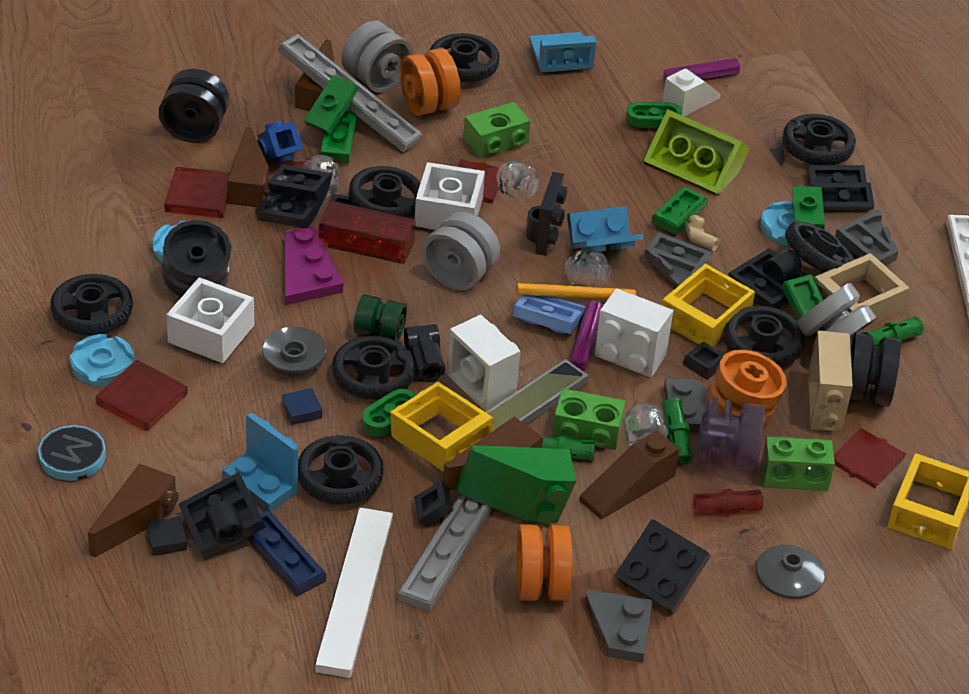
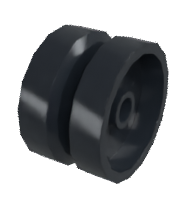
(194, 105)
(195, 251)
(872, 369)

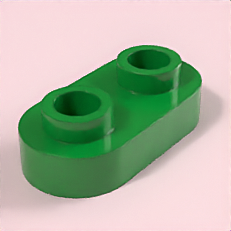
(649, 113)
(377, 417)

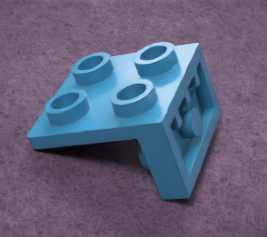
(563, 51)
(600, 227)
(268, 464)

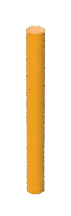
(566, 291)

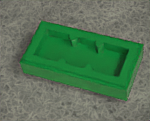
(331, 105)
(808, 205)
(678, 209)
(802, 296)

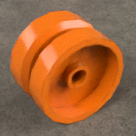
(430, 81)
(748, 379)
(547, 562)

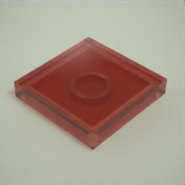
(198, 192)
(141, 395)

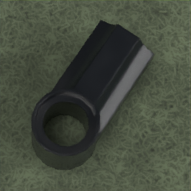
(425, 348)

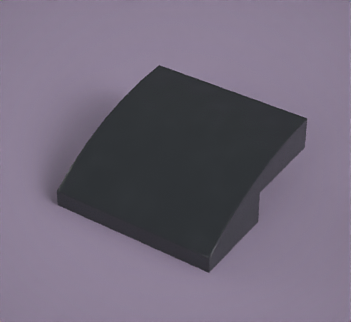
(842, 186)
(294, 196)

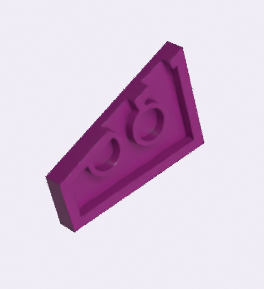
(308, 267)

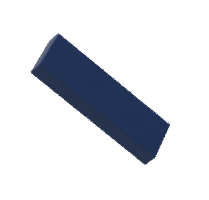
(286, 556)

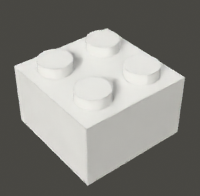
(447, 191)
(210, 320)
(633, 332)
(483, 362)

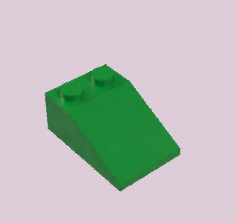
(519, 480)

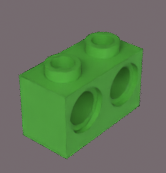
(589, 418)
(797, 463)

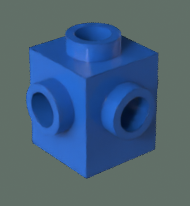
(279, 141)

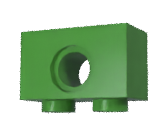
(496, 129)

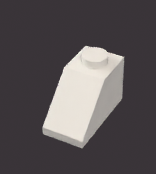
(688, 92)

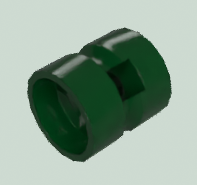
(376, 317)

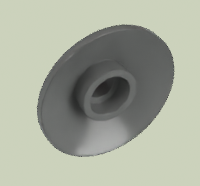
(294, 349)
(790, 571)

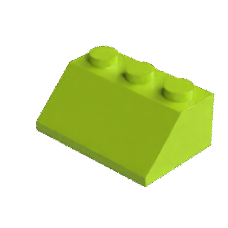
(696, 152)

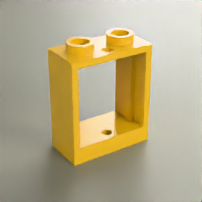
(695, 323)
(435, 400)
(940, 526)

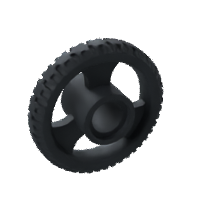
(465, 55)
(819, 134)
(386, 190)
(822, 248)
(91, 304)
(766, 334)
(373, 362)
(340, 470)

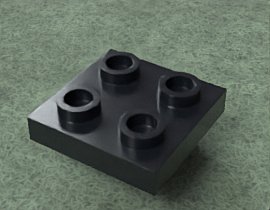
(544, 219)
(767, 274)
(221, 515)
(662, 565)

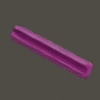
(709, 69)
(586, 335)

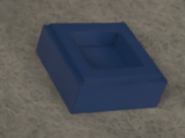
(301, 406)

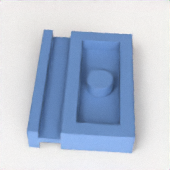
(551, 312)

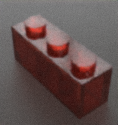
(367, 232)

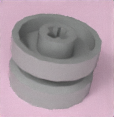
(375, 56)
(461, 251)
(834, 317)

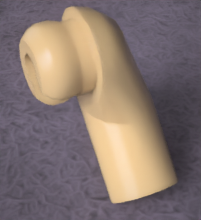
(698, 236)

